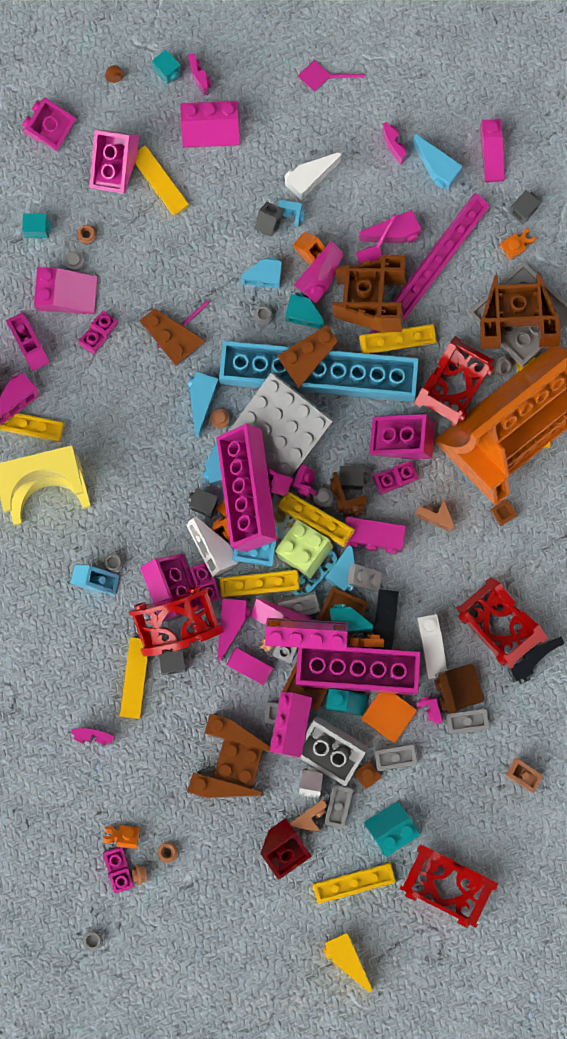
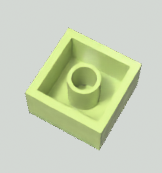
(304, 549)

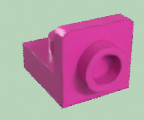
(304, 480)
(433, 712)

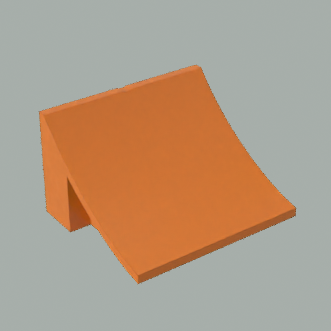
(511, 424)

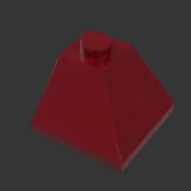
(283, 849)

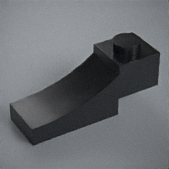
(386, 617)
(524, 669)

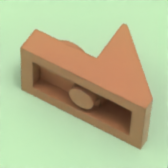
(441, 519)
(523, 775)
(305, 822)

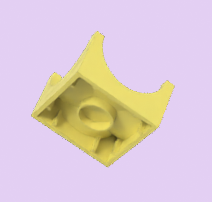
(27, 474)

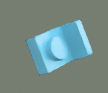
(292, 209)

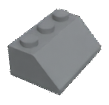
(332, 750)

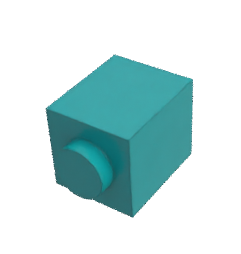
(166, 67)
(36, 225)

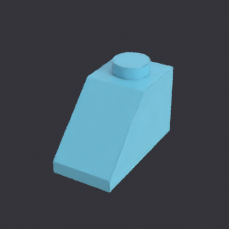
(264, 274)
(212, 465)
(339, 573)
(94, 579)

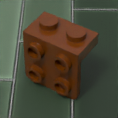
(350, 507)
(458, 688)

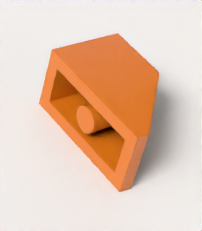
(308, 247)

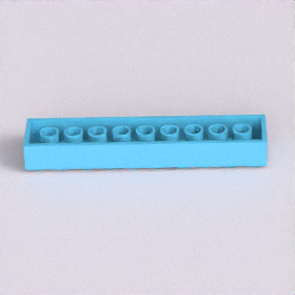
(336, 375)

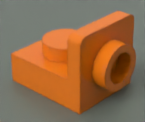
(219, 525)

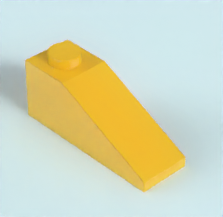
(345, 957)

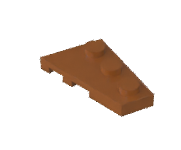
(172, 337)
(307, 354)

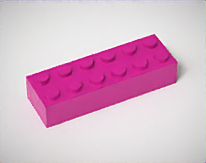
(246, 488)
(359, 670)

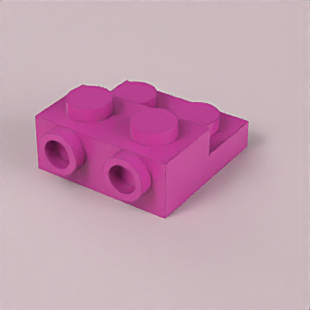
(48, 123)

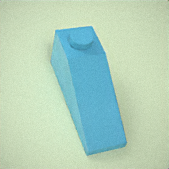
(439, 165)
(202, 394)

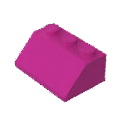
(209, 124)
(169, 578)

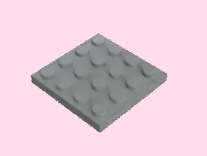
(522, 341)
(288, 424)

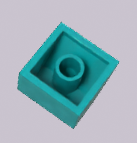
(391, 829)

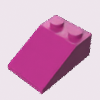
(113, 160)
(64, 291)
(402, 436)

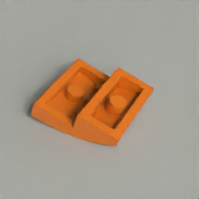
(389, 715)

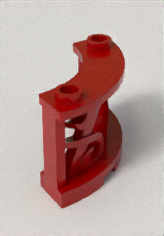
(431, 397)
(529, 630)
(156, 644)
(476, 881)

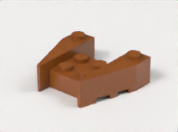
(365, 291)
(516, 307)
(236, 762)

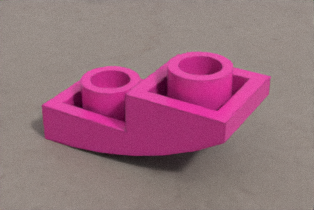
(199, 75)
(391, 138)
(98, 332)
(395, 478)
(204, 579)
(249, 666)
(85, 734)
(118, 869)

